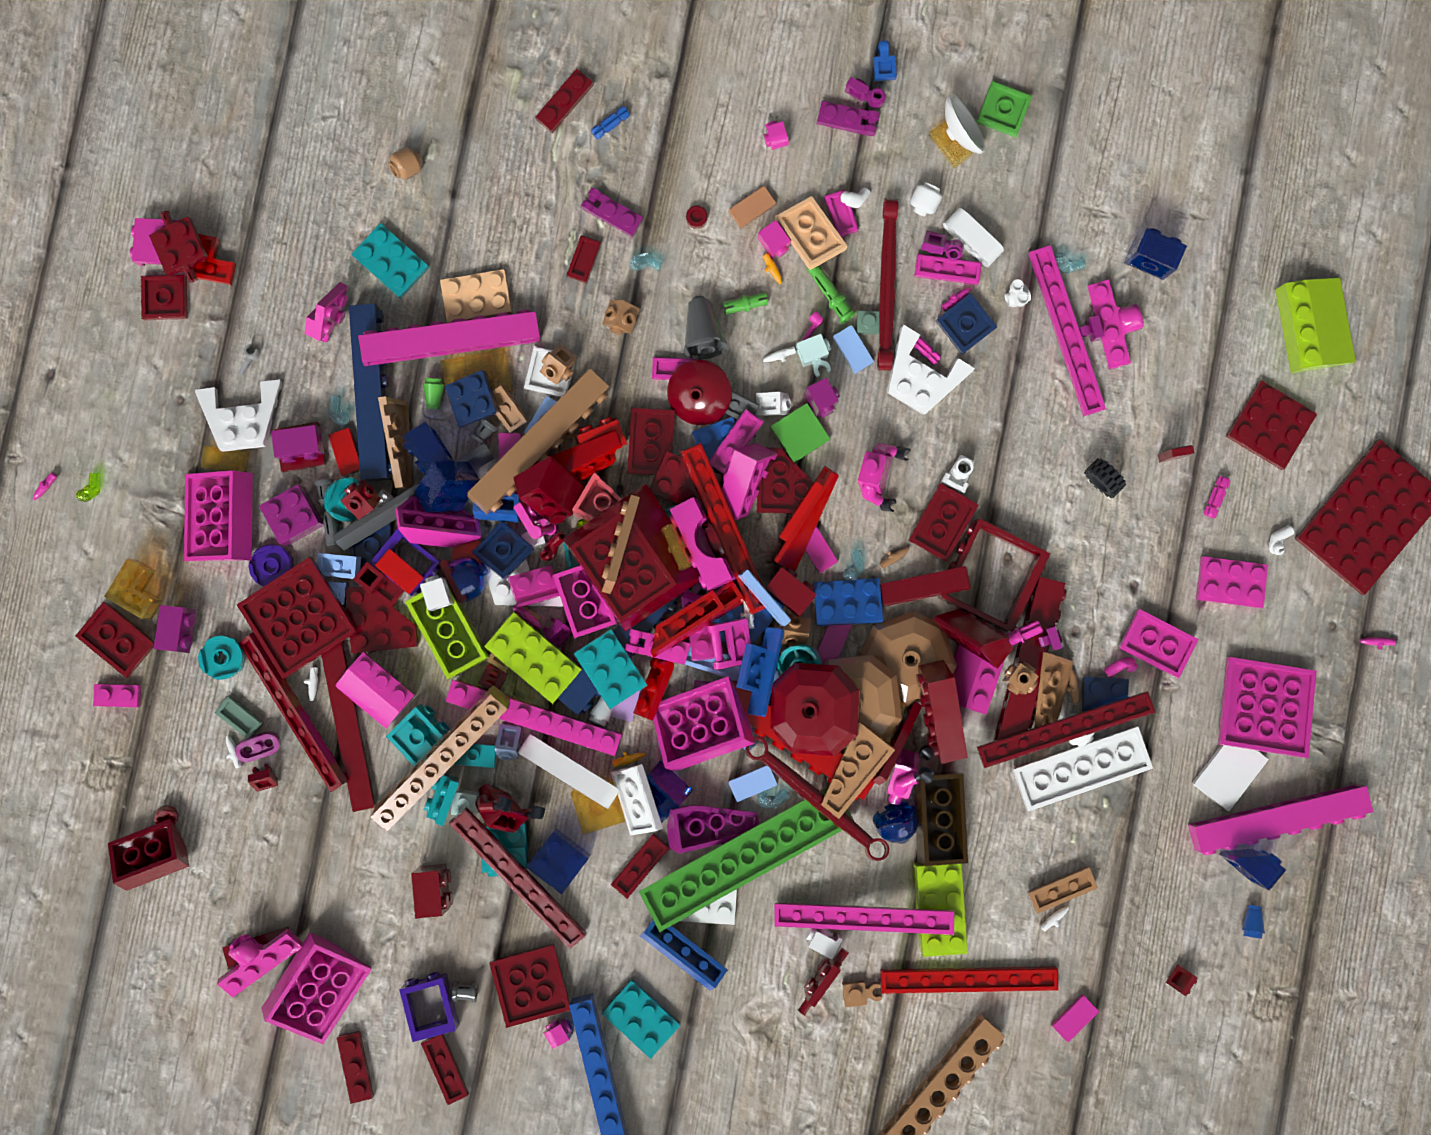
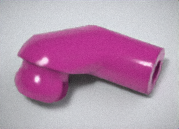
(1121, 664)

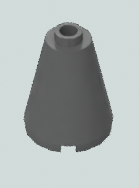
(703, 330)

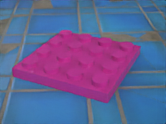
(1267, 707)

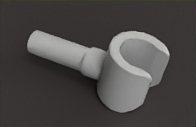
(249, 357)

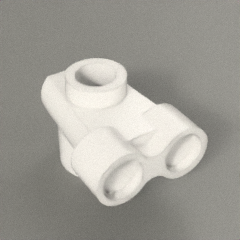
(1018, 294)
(957, 479)

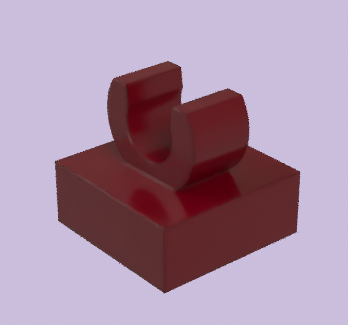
(492, 676)
(262, 779)
(1182, 980)

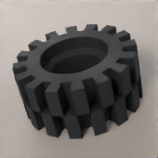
(1105, 478)

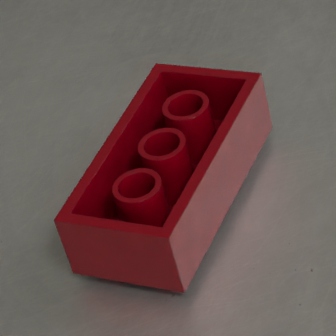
(942, 711)

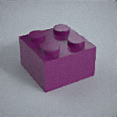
(292, 515)

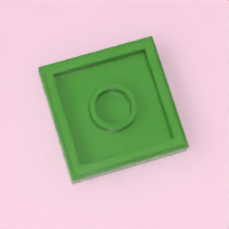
(1004, 109)
(800, 433)

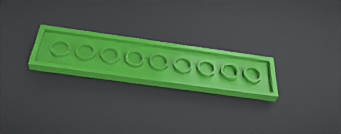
(737, 863)

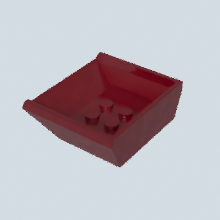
(647, 570)

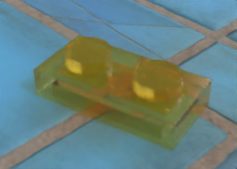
(950, 148)
(224, 461)

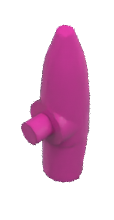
(955, 298)
(44, 485)
(525, 615)
(1379, 641)

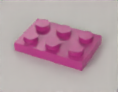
(1232, 582)
(1158, 643)

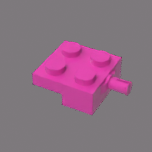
(327, 314)

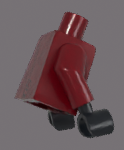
(501, 810)

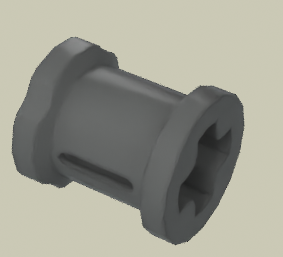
(483, 432)
(465, 992)

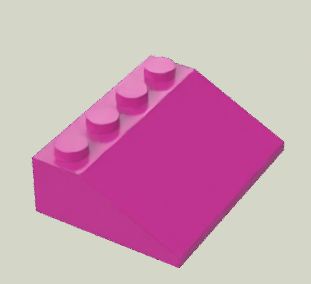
(218, 516)
(701, 725)
(315, 989)

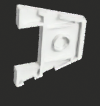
(917, 383)
(240, 425)
(501, 589)

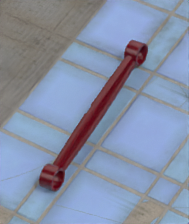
(887, 290)
(815, 798)

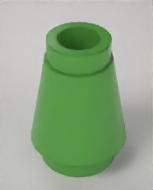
(433, 392)

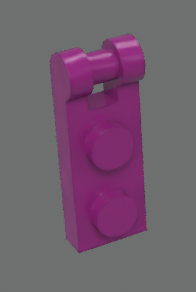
(847, 118)
(612, 212)

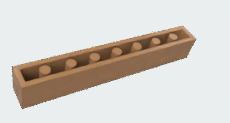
(539, 440)

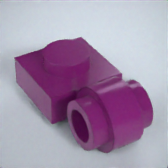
(858, 89)
(937, 243)

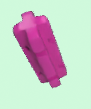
(926, 351)
(1216, 497)

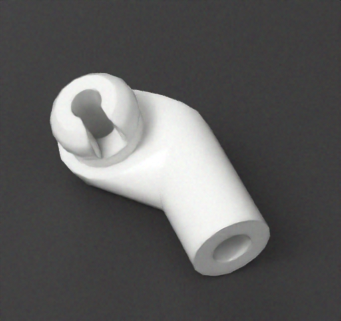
(853, 199)
(1276, 540)

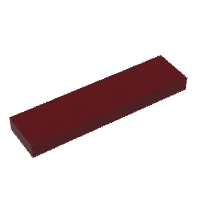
(925, 586)
(898, 742)

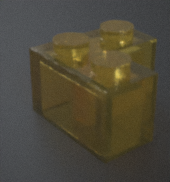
(130, 592)

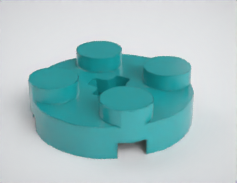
(332, 500)
(211, 650)

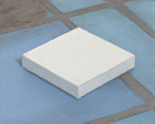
(538, 382)

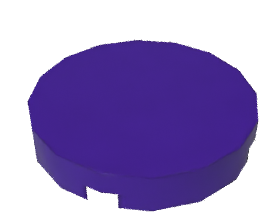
(269, 563)

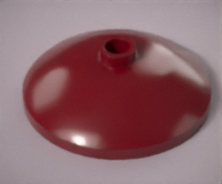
(712, 385)

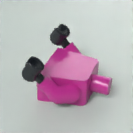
(875, 473)
(905, 774)

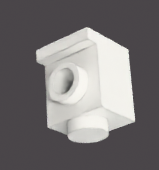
(823, 941)

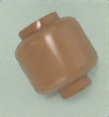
(405, 163)

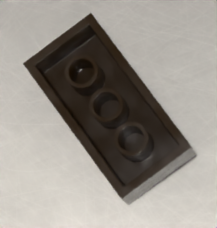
(941, 820)

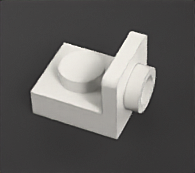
(773, 403)

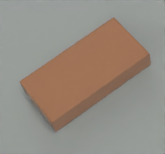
(752, 207)

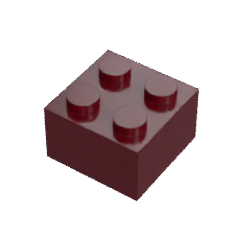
(790, 591)
(431, 890)

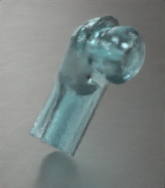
(645, 260)
(1067, 265)
(335, 412)
(856, 568)
(772, 802)

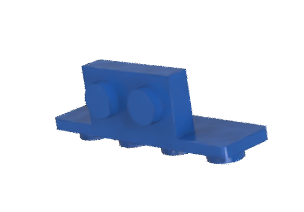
(759, 670)

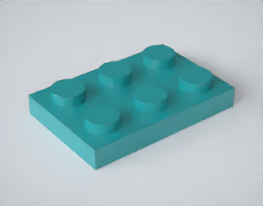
(390, 260)
(610, 669)
(641, 1018)

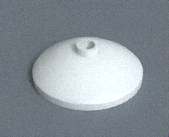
(963, 125)

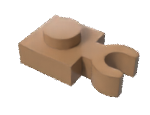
(856, 993)

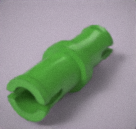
(745, 303)

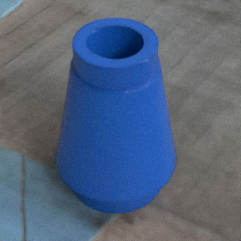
(1253, 922)

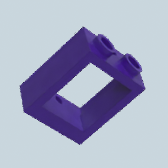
(393, 541)
(435, 1028)

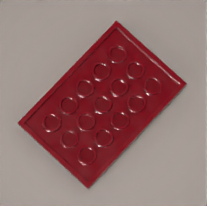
(1369, 517)

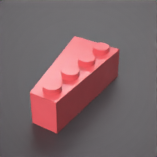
(594, 499)

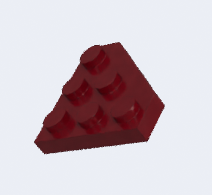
(783, 486)
(377, 623)

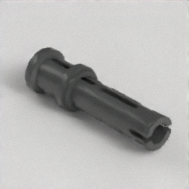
(329, 522)

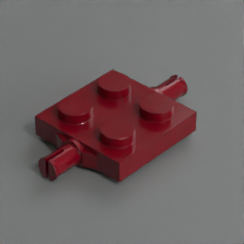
(178, 246)
(817, 986)

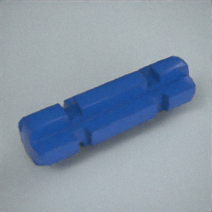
(610, 122)

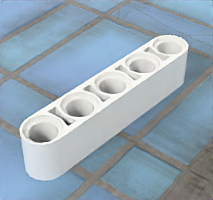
(568, 771)

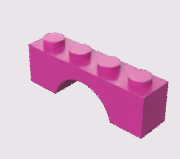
(689, 519)

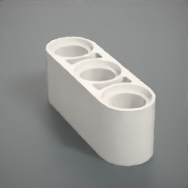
(974, 237)

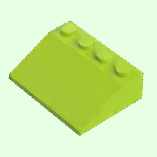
(1315, 324)

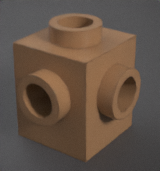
(620, 317)
(558, 365)
(796, 631)
(1012, 678)

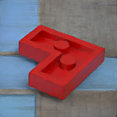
(212, 268)

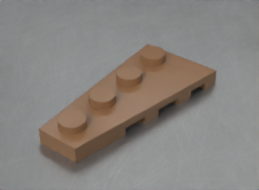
(396, 424)
(617, 550)
(1052, 688)
(858, 766)

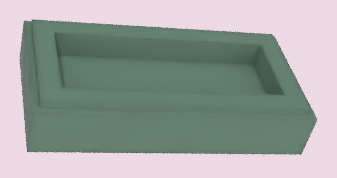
(239, 717)

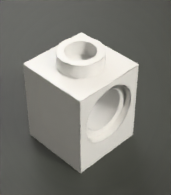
(436, 593)

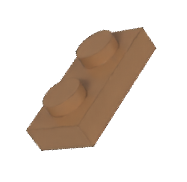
(509, 411)

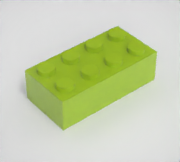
(449, 635)
(533, 657)
(941, 889)

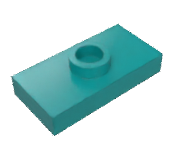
(478, 755)

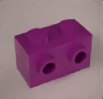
(822, 398)
(297, 443)
(175, 629)

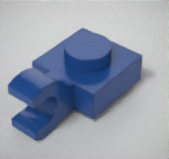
(884, 65)

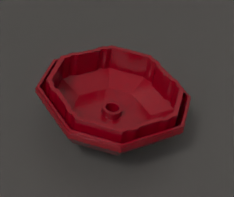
(834, 705)

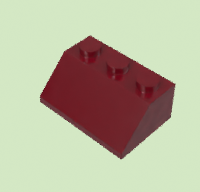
(549, 489)
(975, 636)
(147, 855)

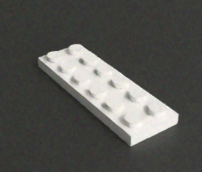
(1082, 768)

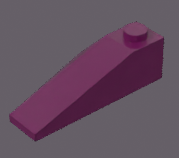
(705, 826)

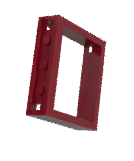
(1027, 586)

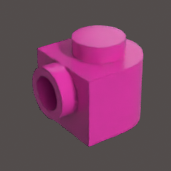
(775, 135)
(558, 1032)

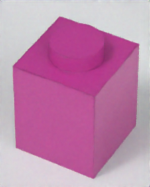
(774, 240)

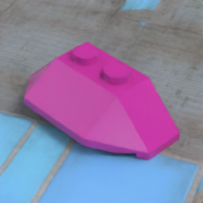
(436, 528)

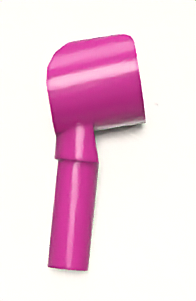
(817, 320)

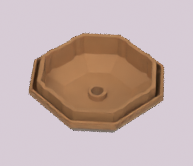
(905, 636)
(878, 692)

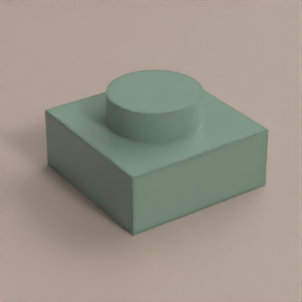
(867, 322)

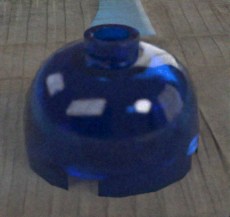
(469, 576)
(896, 823)

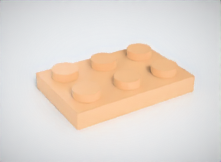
(811, 233)
(476, 295)

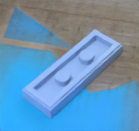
(764, 597)

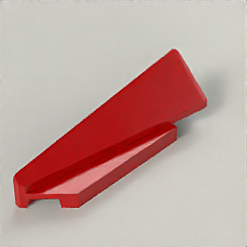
(590, 456)
(804, 519)
(695, 617)

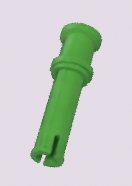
(836, 300)

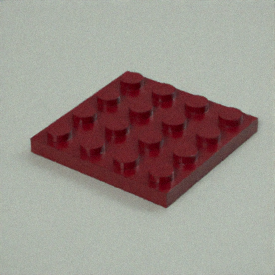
(297, 617)

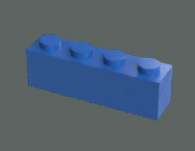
(685, 954)

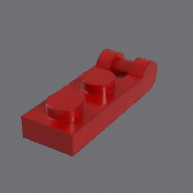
(656, 684)

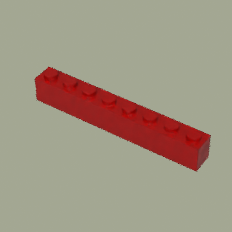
(818, 763)

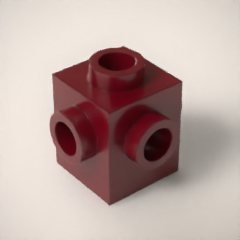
(360, 498)

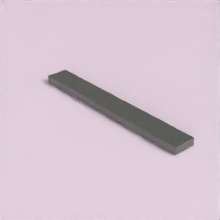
(386, 513)

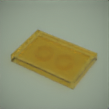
(493, 362)

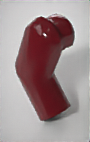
(551, 547)

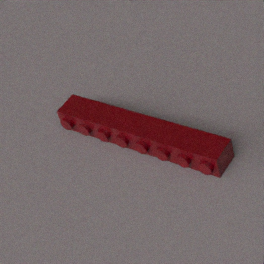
(1044, 607)

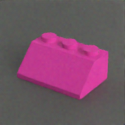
(582, 602)
(974, 680)
(375, 690)

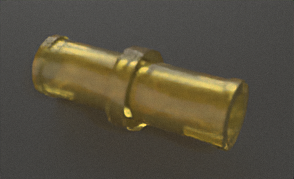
(676, 546)

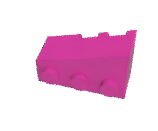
(743, 476)

